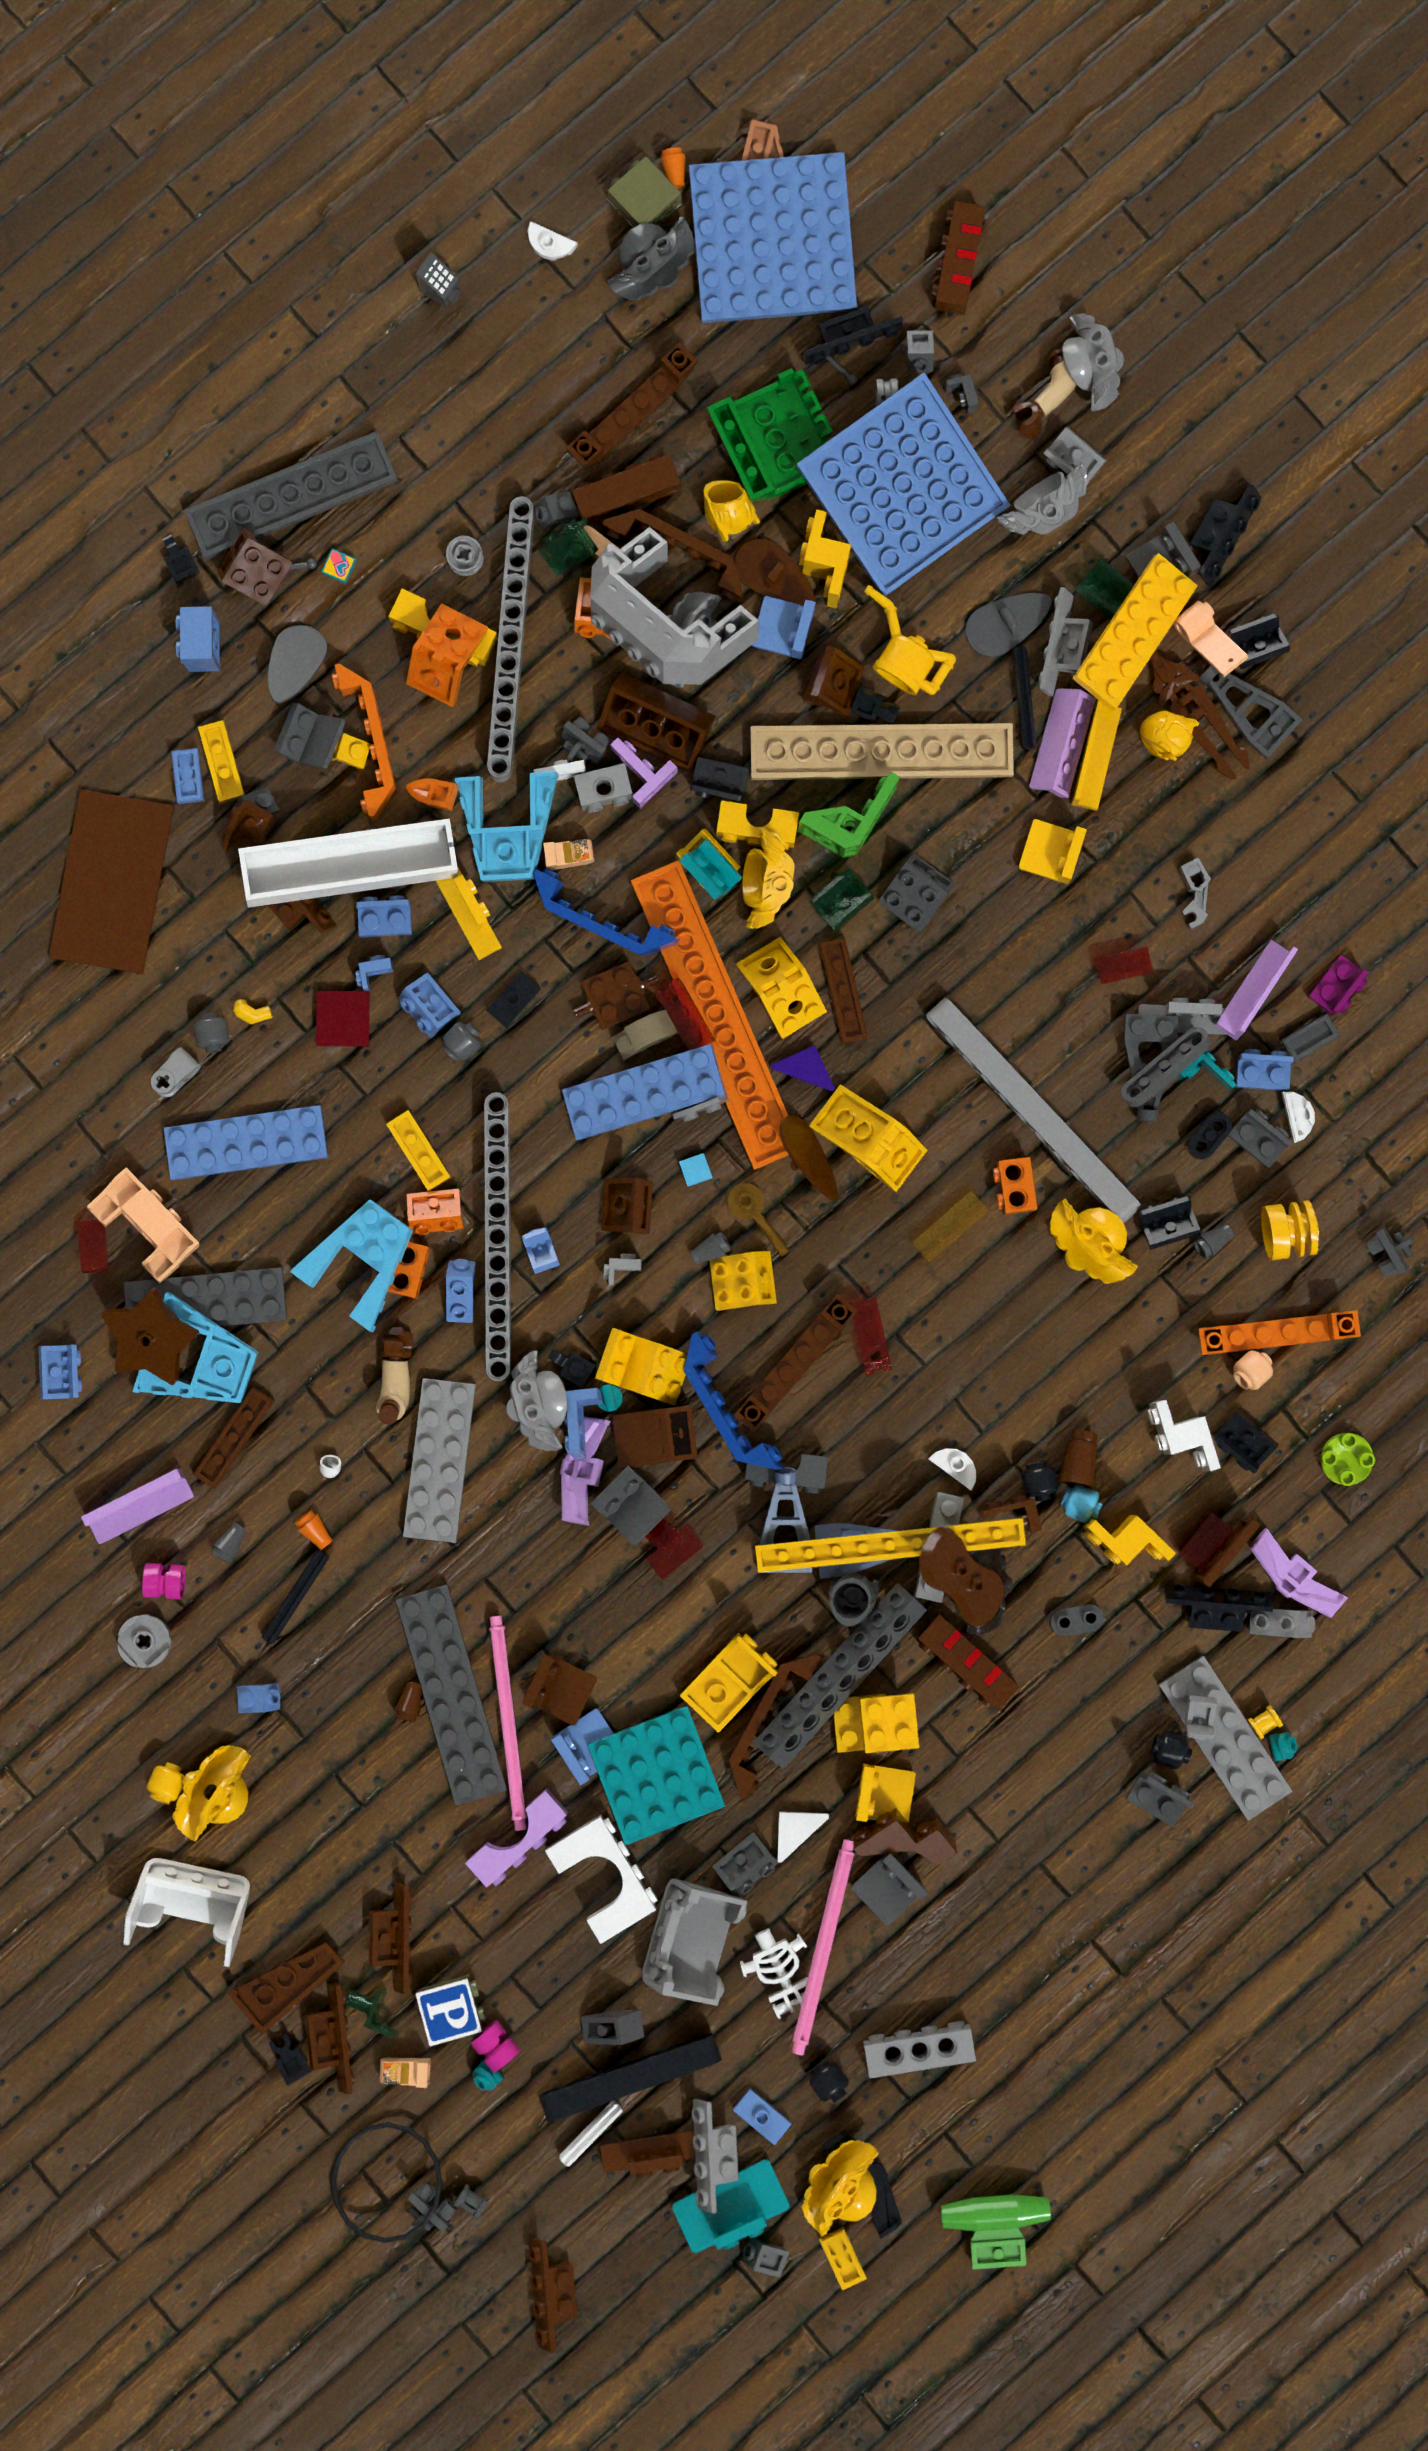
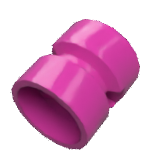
(164, 1581)
(495, 2046)

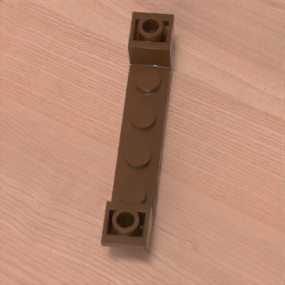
(635, 409)
(621, 526)
(795, 1362)
(743, 1776)

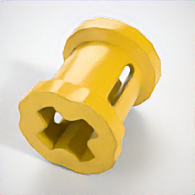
(1265, 1722)

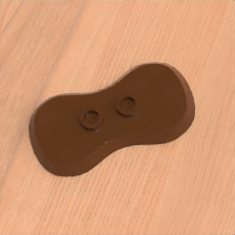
(970, 1584)

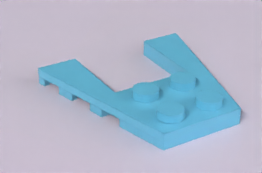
(512, 850)
(374, 1238)
(222, 1366)

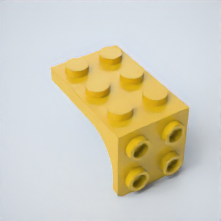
(729, 1681)

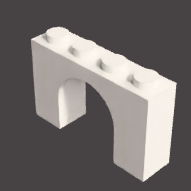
(597, 1839)

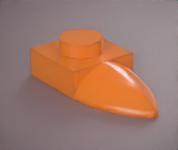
(434, 793)

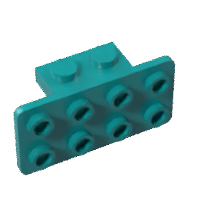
(740, 2209)

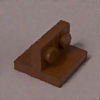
(833, 681)
(627, 1205)

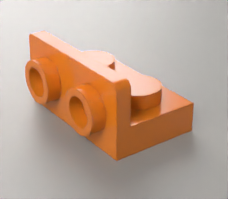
(434, 1211)

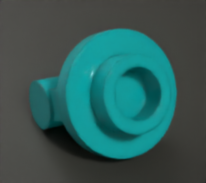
(612, 1398)
(1282, 1745)
(485, 2078)

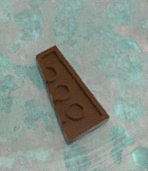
(282, 1988)

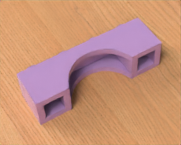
(492, 1861)

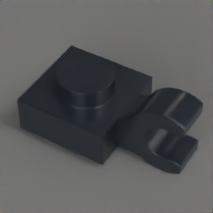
(180, 561)
(870, 705)
(574, 1368)

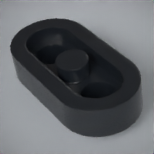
(1209, 1137)

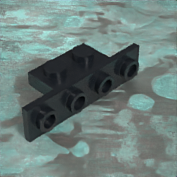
(848, 332)
(1222, 530)
(1217, 1607)

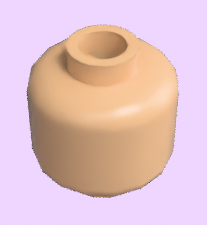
(1253, 1370)

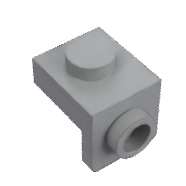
(626, 1263)
(1200, 1717)

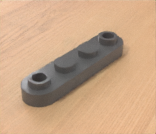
(1165, 1067)

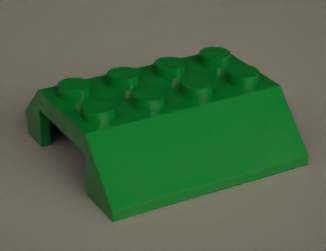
(771, 434)

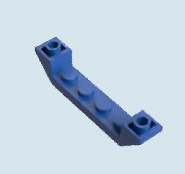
(550, 889)
(700, 1354)

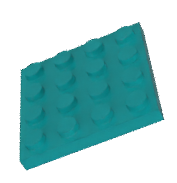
(656, 1775)

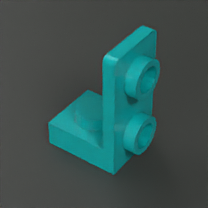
(1207, 1062)

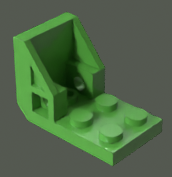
(830, 825)

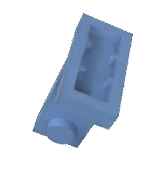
(574, 1419)

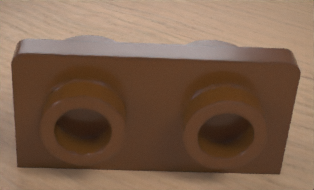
(247, 826)

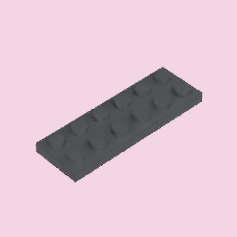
(223, 1297)

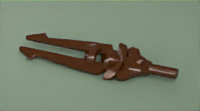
(1174, 682)

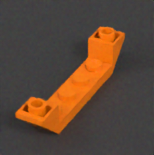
(376, 798)
(1279, 1332)

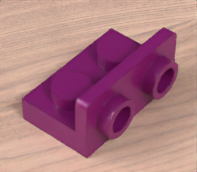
(1338, 985)

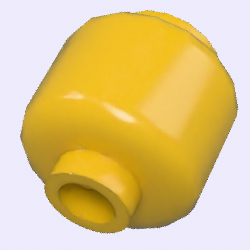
(166, 1783)

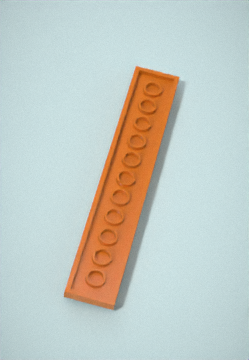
(697, 963)

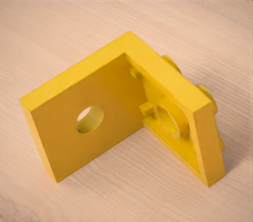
(781, 986)

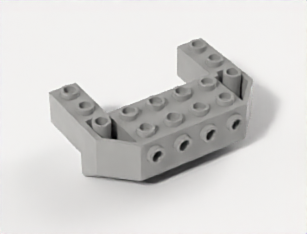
(646, 632)

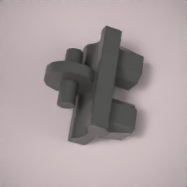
(581, 744)
(1396, 1262)
(421, 2200)

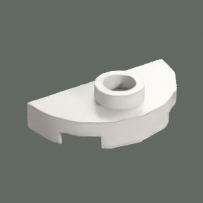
(548, 243)
(564, 769)
(1299, 1115)
(956, 1465)

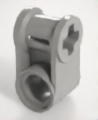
(176, 1071)

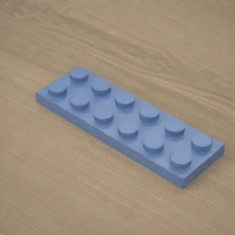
(644, 1092)
(246, 1142)

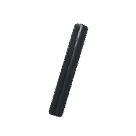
(1024, 698)
(295, 1596)

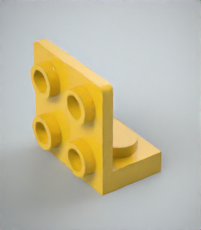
(1052, 851)
(743, 1280)
(883, 1791)

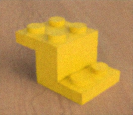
(824, 558)
(642, 1366)
(1128, 1540)
(876, 1723)

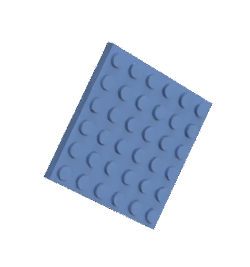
(773, 237)
(903, 484)

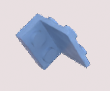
(784, 626)
(573, 1744)

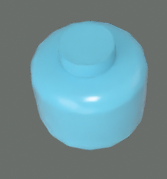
(1081, 1503)

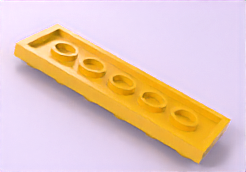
(1135, 632)

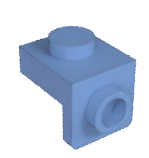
(376, 966)
(540, 1250)
(258, 1698)

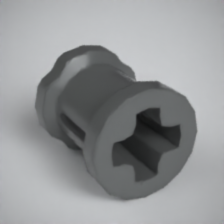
(471, 2202)

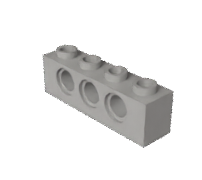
(933, 2057)

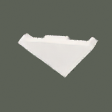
(795, 1829)

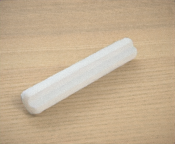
(591, 2133)

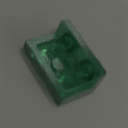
(568, 547)
(1105, 588)
(841, 900)

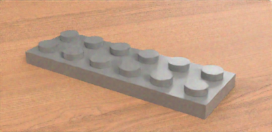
(439, 1460)
(1235, 1750)

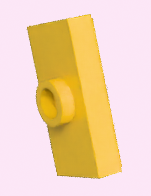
(842, 2258)

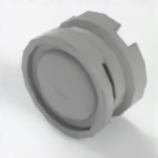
(885, 389)
(464, 555)

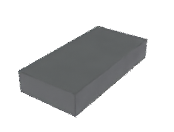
(1310, 1038)

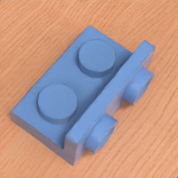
(384, 917)
(428, 1005)
(1263, 1071)

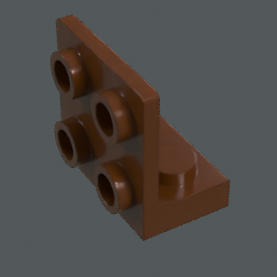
(253, 568)
(1028, 1513)
(560, 1689)

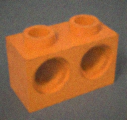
(1023, 1185)
(413, 1270)

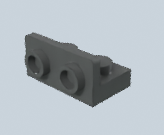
(1259, 1137)
(745, 1865)

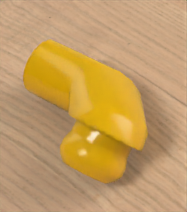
(249, 1014)

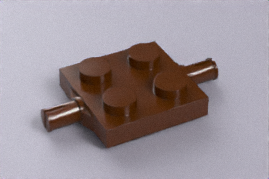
(615, 995)

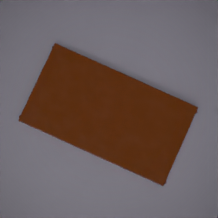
(111, 882)

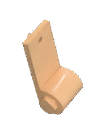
(1201, 632)

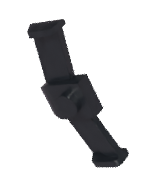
(885, 2209)

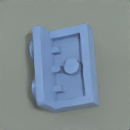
(59, 1372)

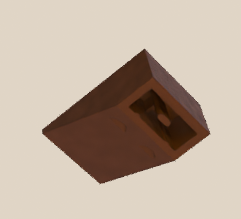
(655, 1436)

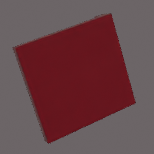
(342, 1018)

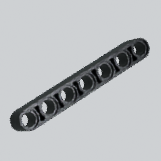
(630, 2077)

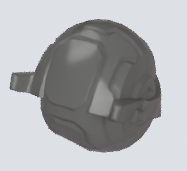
(852, 1598)

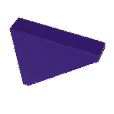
(806, 1067)

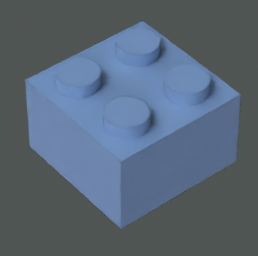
(198, 639)

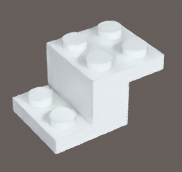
(1183, 1436)

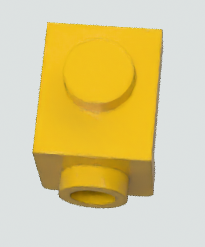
(351, 751)

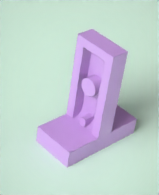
(643, 771)

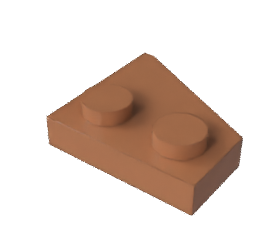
(762, 142)

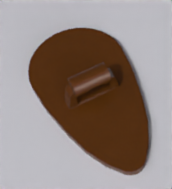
(772, 572)
(807, 1155)

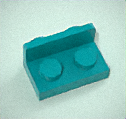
(711, 869)

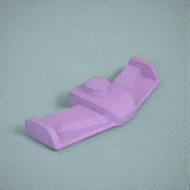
(579, 1473)
(1295, 1576)

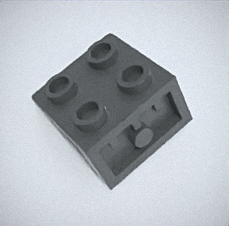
(1171, 547)
(309, 737)
(916, 892)
(631, 1505)
(1158, 1799)
(888, 1888)

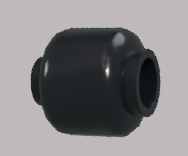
(1039, 1481)
(1171, 1750)
(829, 2081)

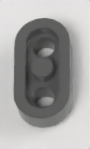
(1077, 1619)

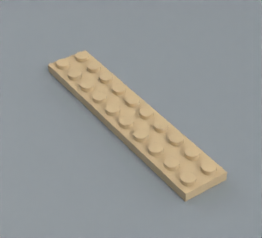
(881, 749)

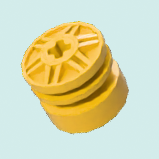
(1295, 1230)

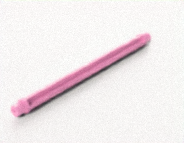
(508, 1723)
(823, 1947)

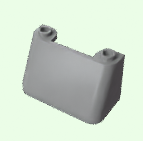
(690, 1941)

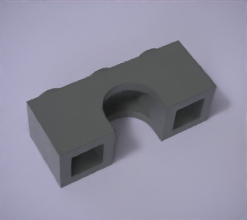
(809, 1474)

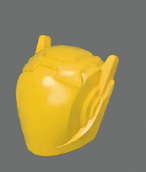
(728, 508)
(1167, 734)

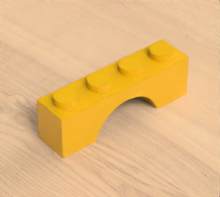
(411, 615)

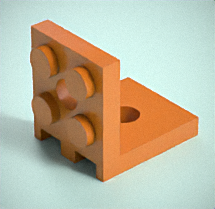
(439, 661)

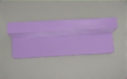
(1062, 741)
(1254, 989)
(139, 1506)

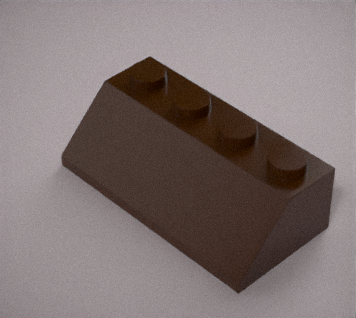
(655, 721)

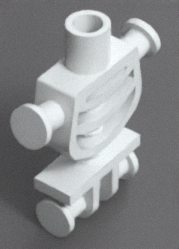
(769, 1949)

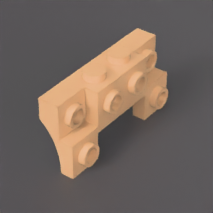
(146, 1213)

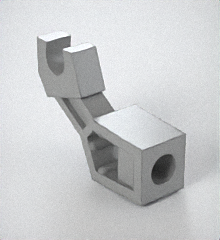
(1198, 905)

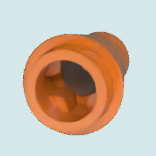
(674, 165)
(313, 1529)

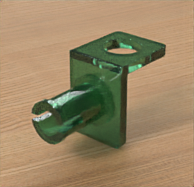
(371, 2008)

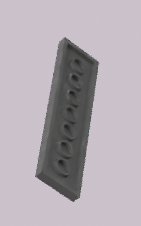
(292, 494)
(451, 1694)

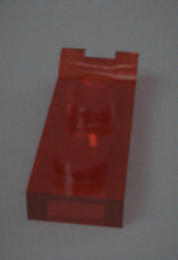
(685, 1015)
(871, 1335)

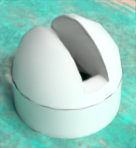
(330, 1466)

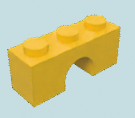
(735, 826)

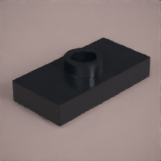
(513, 1000)

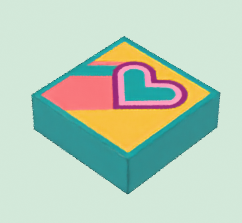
(339, 566)

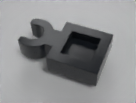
(292, 2063)

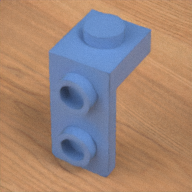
(460, 1291)

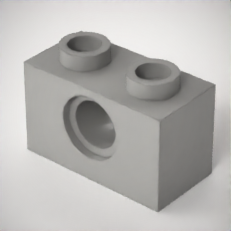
(614, 776)

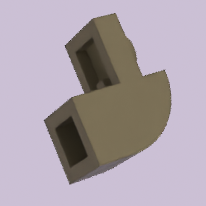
(644, 1034)

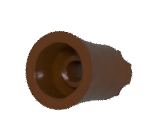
(1080, 1459)

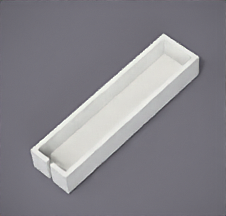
(348, 863)

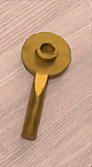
(746, 1204)

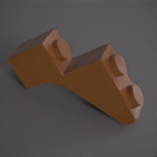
(894, 1834)

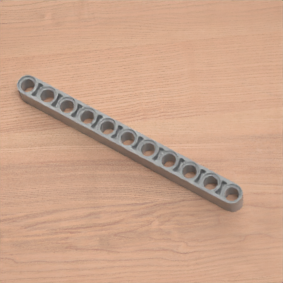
(508, 627)
(1033, 1110)
(492, 1224)

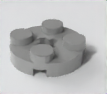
(129, 1639)

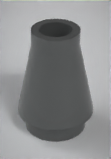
(1212, 1241)
(711, 1248)
(229, 1543)

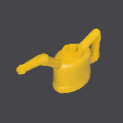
(908, 659)

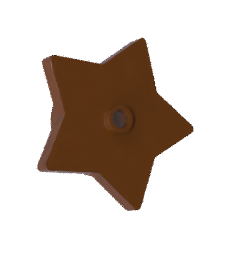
(149, 1337)

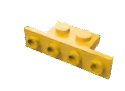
(470, 914)

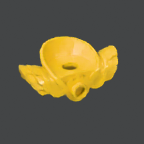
(767, 879)
(1092, 1241)
(228, 1801)
(851, 2196)

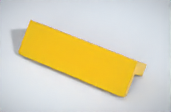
(1096, 757)

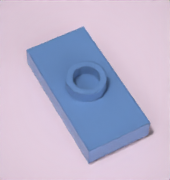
(188, 776)
(762, 2116)

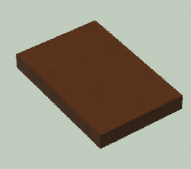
(1227, 1551)

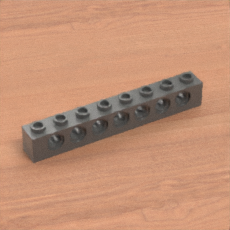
(840, 1676)

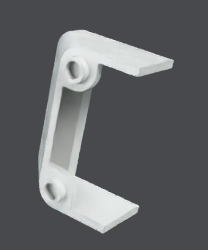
(190, 1894)

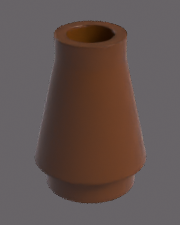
(409, 1703)

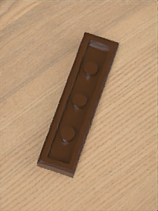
(843, 990)
(234, 1437)

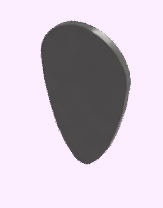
(1006, 623)
(294, 661)

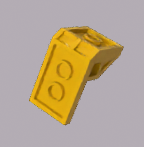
(869, 1137)

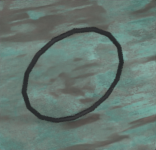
(437, 2194)

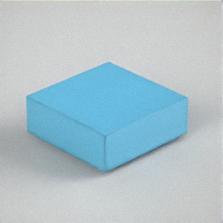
(695, 1170)

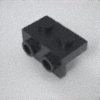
(1260, 640)
(719, 779)
(1168, 1222)
(1245, 1441)

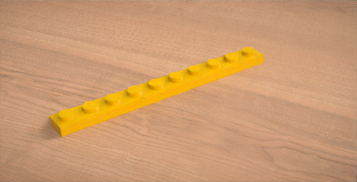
(883, 1545)

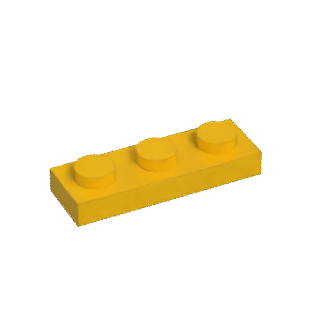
(221, 761)
(418, 1150)

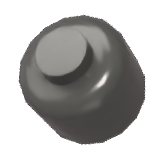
(211, 1032)
(461, 1041)

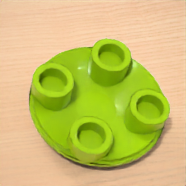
(1347, 1459)

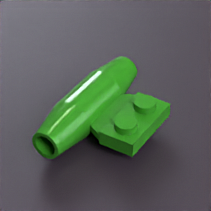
(996, 2226)

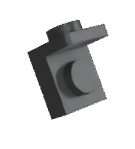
(920, 351)
(967, 395)
(764, 2257)

